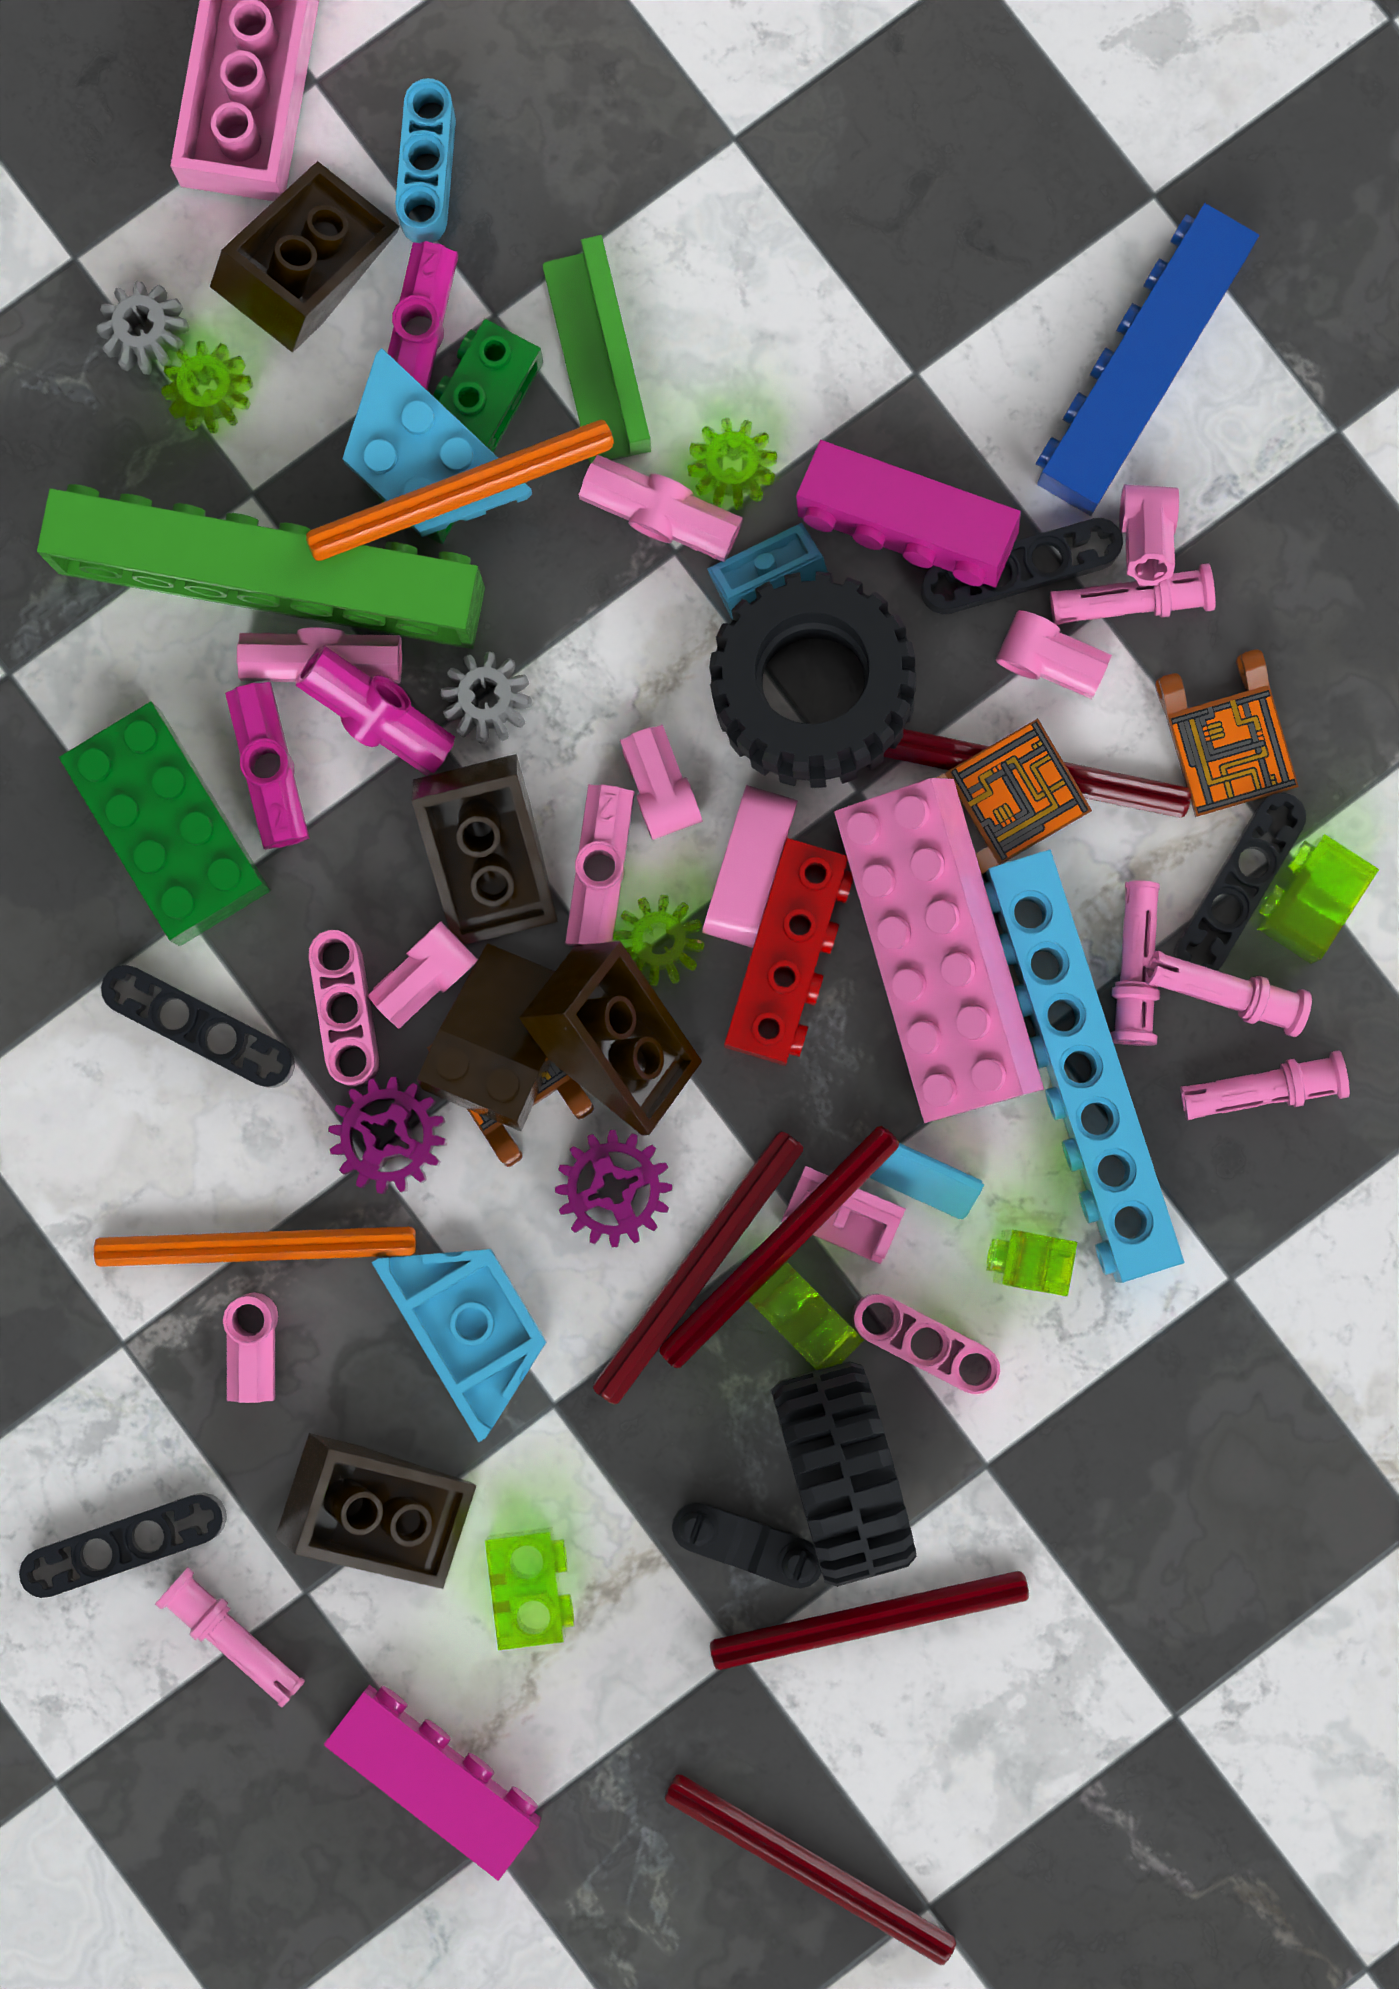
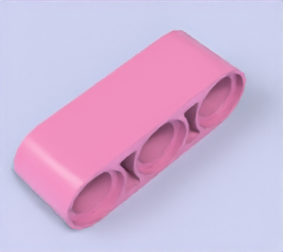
(749, 866)
(329, 986)
(951, 1351)

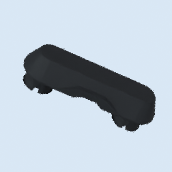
(746, 1545)

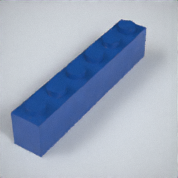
(1146, 359)

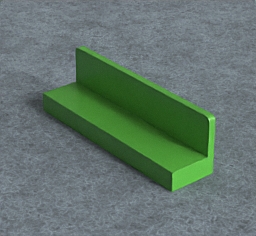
(597, 347)

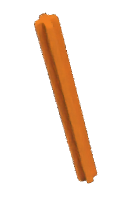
(459, 490)
(255, 1246)

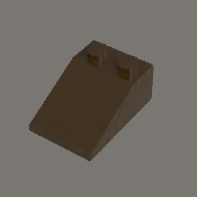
(302, 256)
(484, 849)
(612, 1034)
(483, 1049)
(374, 1512)

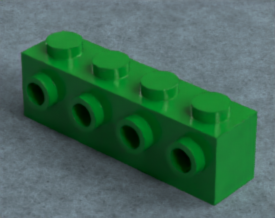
(488, 385)

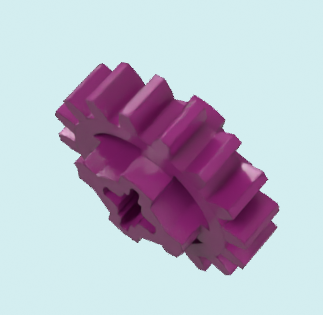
(374, 1157)
(603, 1165)

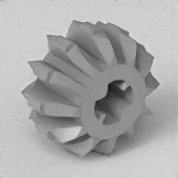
(137, 309)
(467, 704)

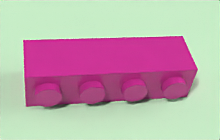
(907, 514)
(434, 1780)

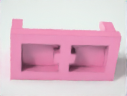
(859, 1225)

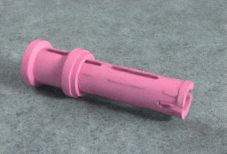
(1176, 593)
(1132, 993)
(1252, 998)
(1289, 1084)
(211, 1620)

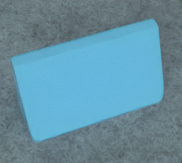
(768, 561)
(929, 1181)

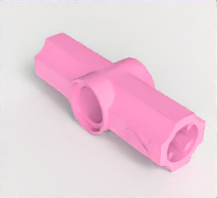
(660, 508)
(283, 656)
(603, 833)

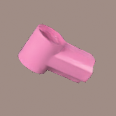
(1150, 523)
(1039, 650)
(663, 793)
(430, 968)
(251, 1354)

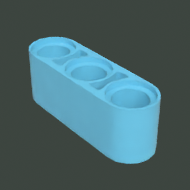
(425, 137)

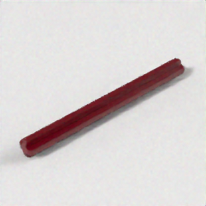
(1092, 782)
(779, 1246)
(697, 1268)
(869, 1620)
(810, 1869)

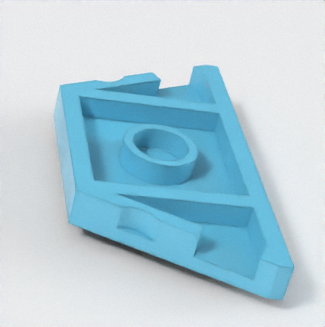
(411, 441)
(467, 1326)

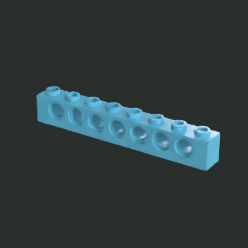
(1155, 1244)

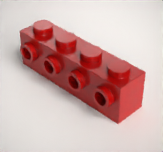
(786, 952)

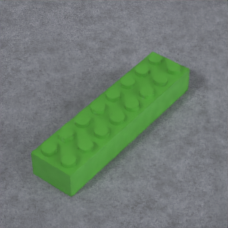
(260, 566)

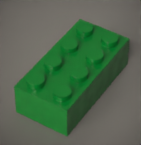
(164, 824)

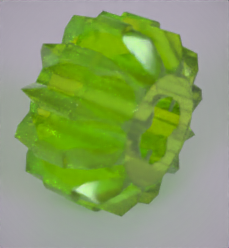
(201, 370)
(734, 445)
(674, 931)

